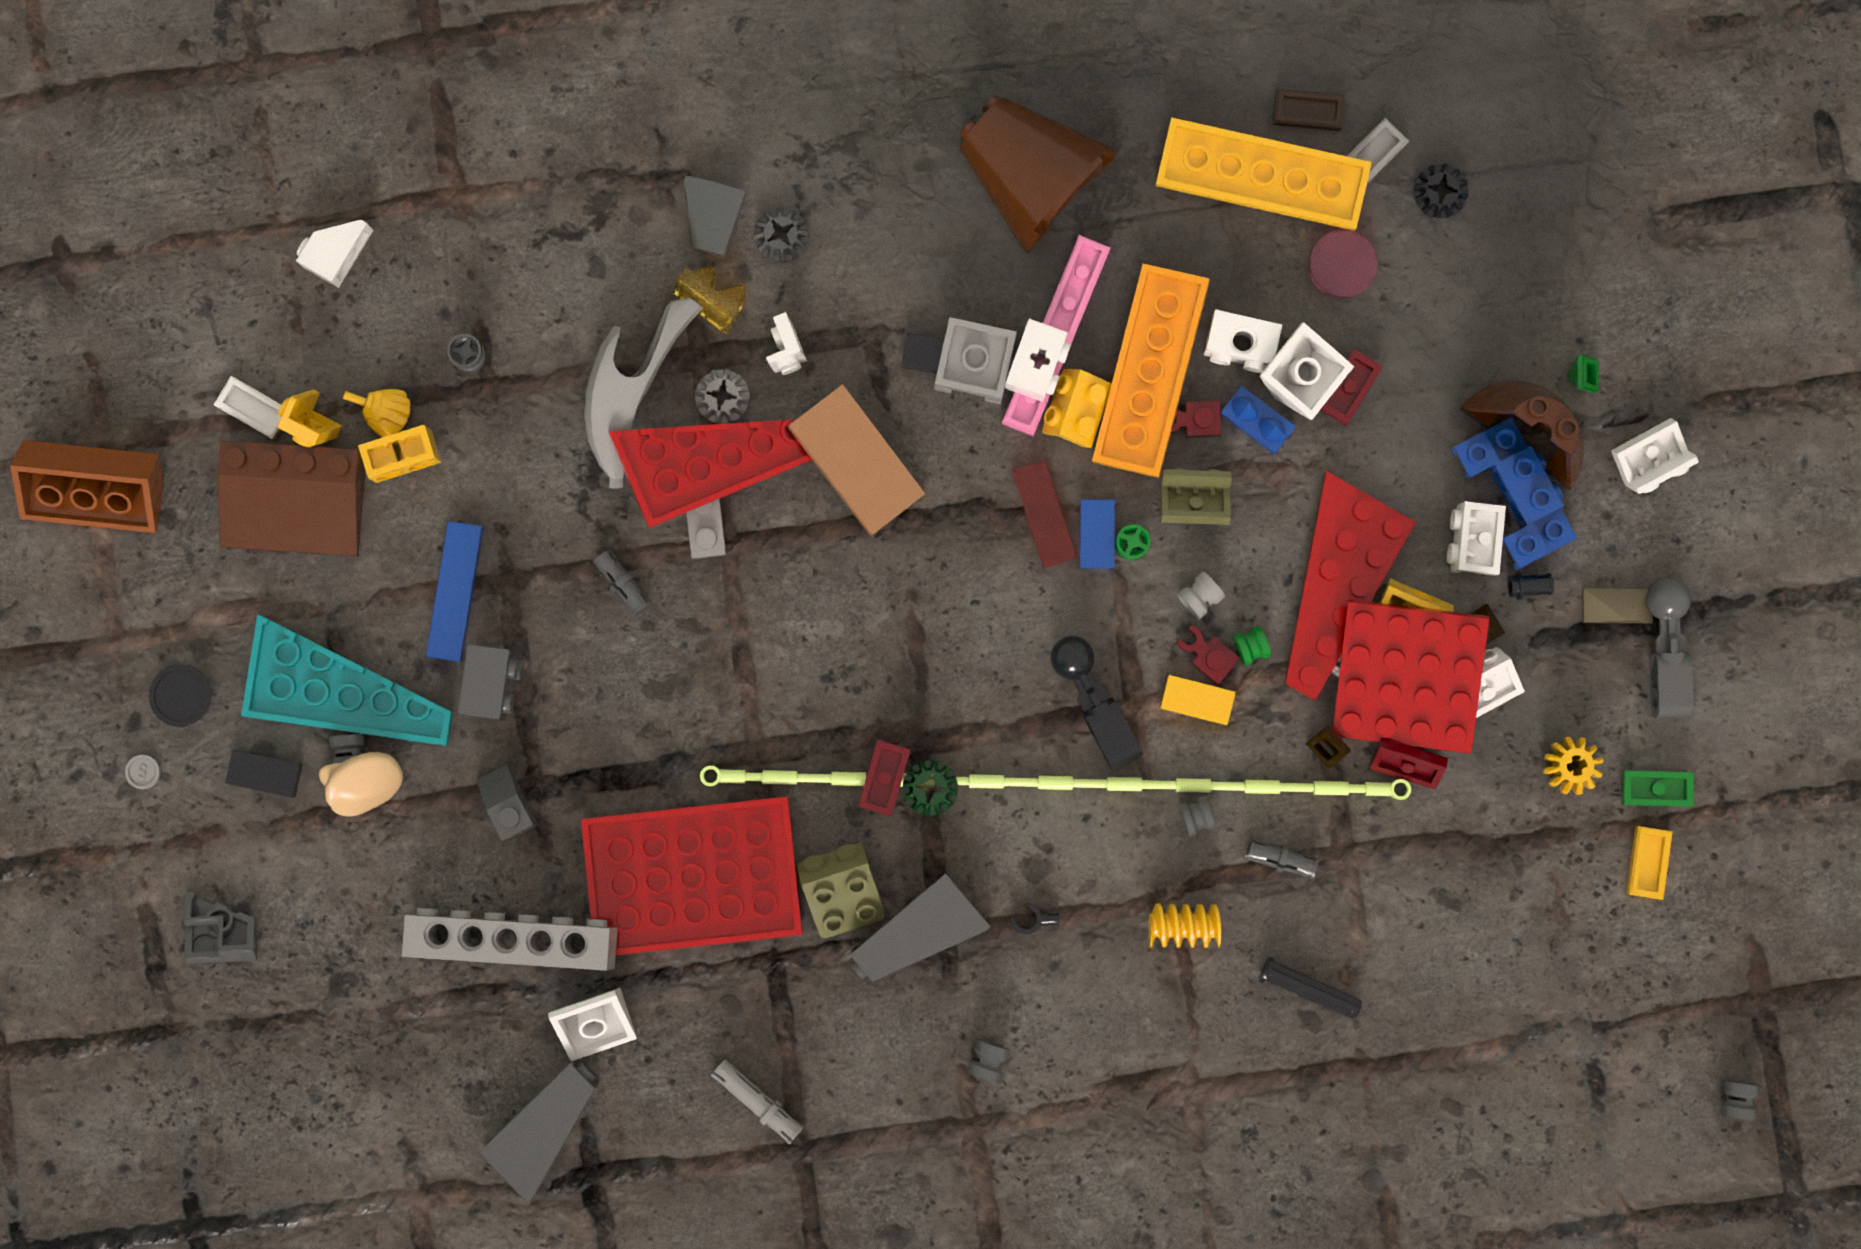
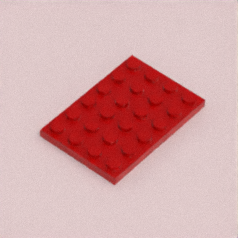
(694, 875)

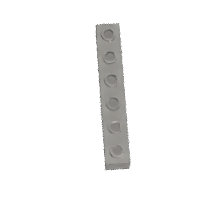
(422, 942)

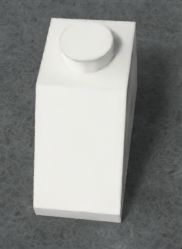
(333, 250)

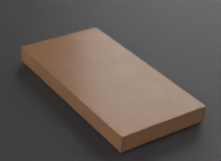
(856, 460)

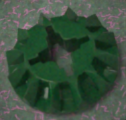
(943, 777)

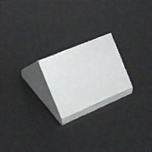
(1305, 372)
(593, 1024)

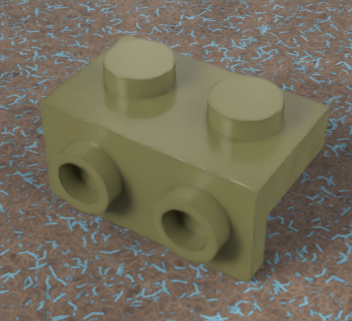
(1195, 496)

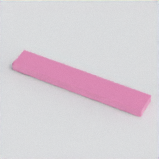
(1064, 314)

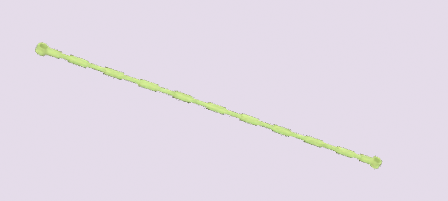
(1068, 783)

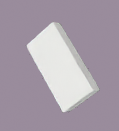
(250, 407)

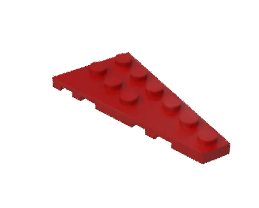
(697, 464)
(1347, 560)

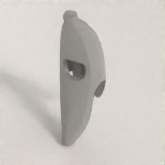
(614, 398)

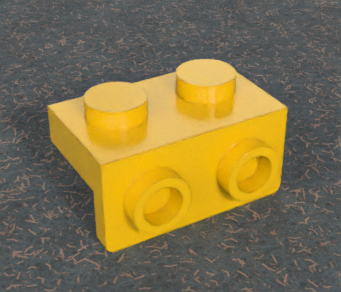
(1077, 407)
(305, 424)

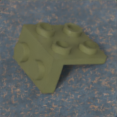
(840, 890)

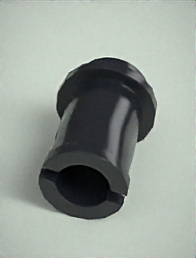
(1530, 585)

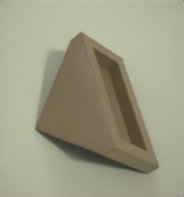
(1615, 606)

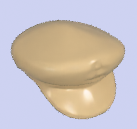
(361, 783)

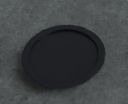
(180, 695)

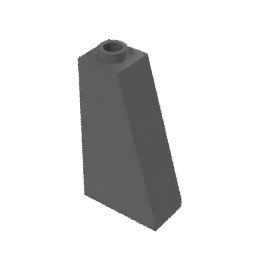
(921, 929)
(536, 1136)

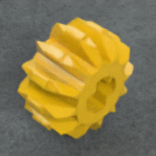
(1563, 756)

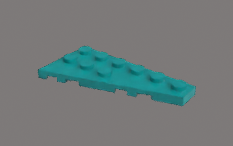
(315, 687)

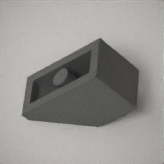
(506, 803)

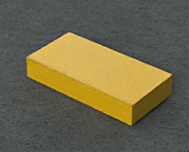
(1197, 700)
(1649, 862)

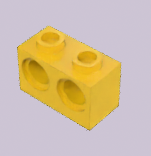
(399, 453)

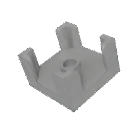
(975, 359)

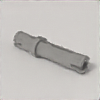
(752, 1097)

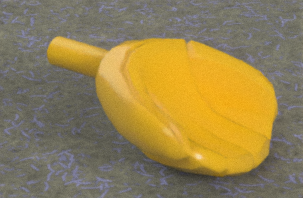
(383, 410)

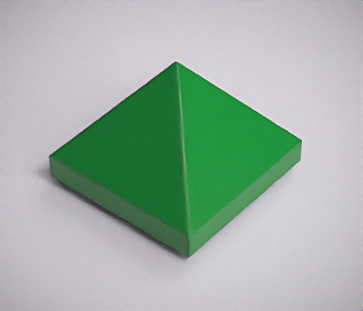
(1585, 374)

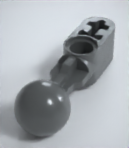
(1670, 664)

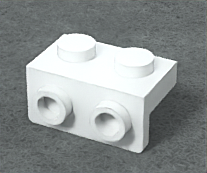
(1653, 457)

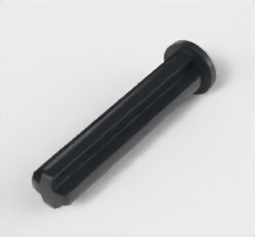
(1310, 989)

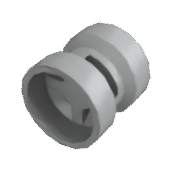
(1203, 593)

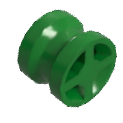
(1135, 537)
(1251, 645)

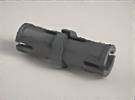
(622, 582)
(1282, 858)

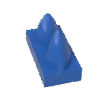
(1257, 420)

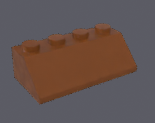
(88, 486)

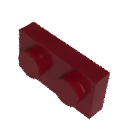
(1352, 389)
(1408, 763)
(884, 778)

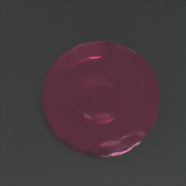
(1342, 264)

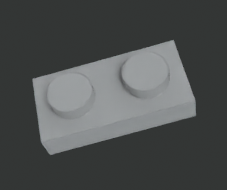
(706, 531)

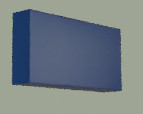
(1097, 534)

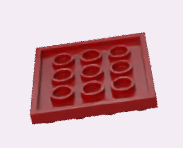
(1410, 675)

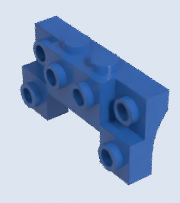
(1525, 488)

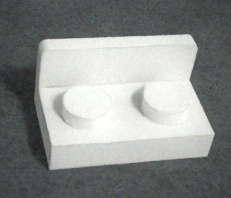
(791, 352)
(1476, 538)
(1498, 681)

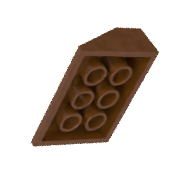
(290, 498)

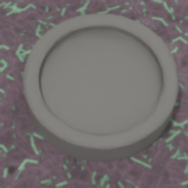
(142, 771)

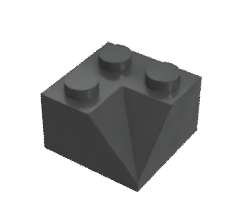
(487, 682)

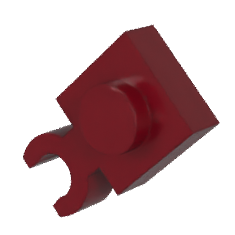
(1199, 419)
(1212, 658)

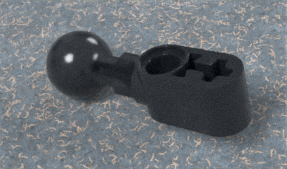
(1073, 660)

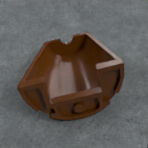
(1030, 165)
(1540, 407)

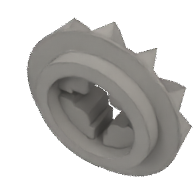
(731, 409)

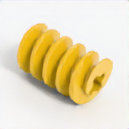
(1184, 925)

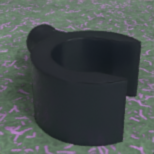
(1042, 919)

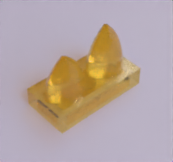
(718, 307)

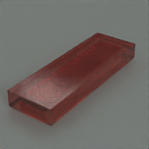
(1044, 514)

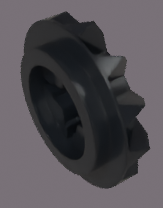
(1428, 199)

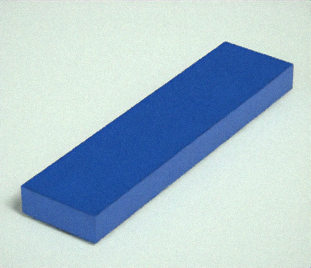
(454, 591)

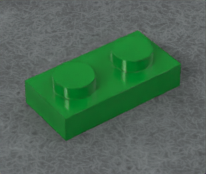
(1657, 788)

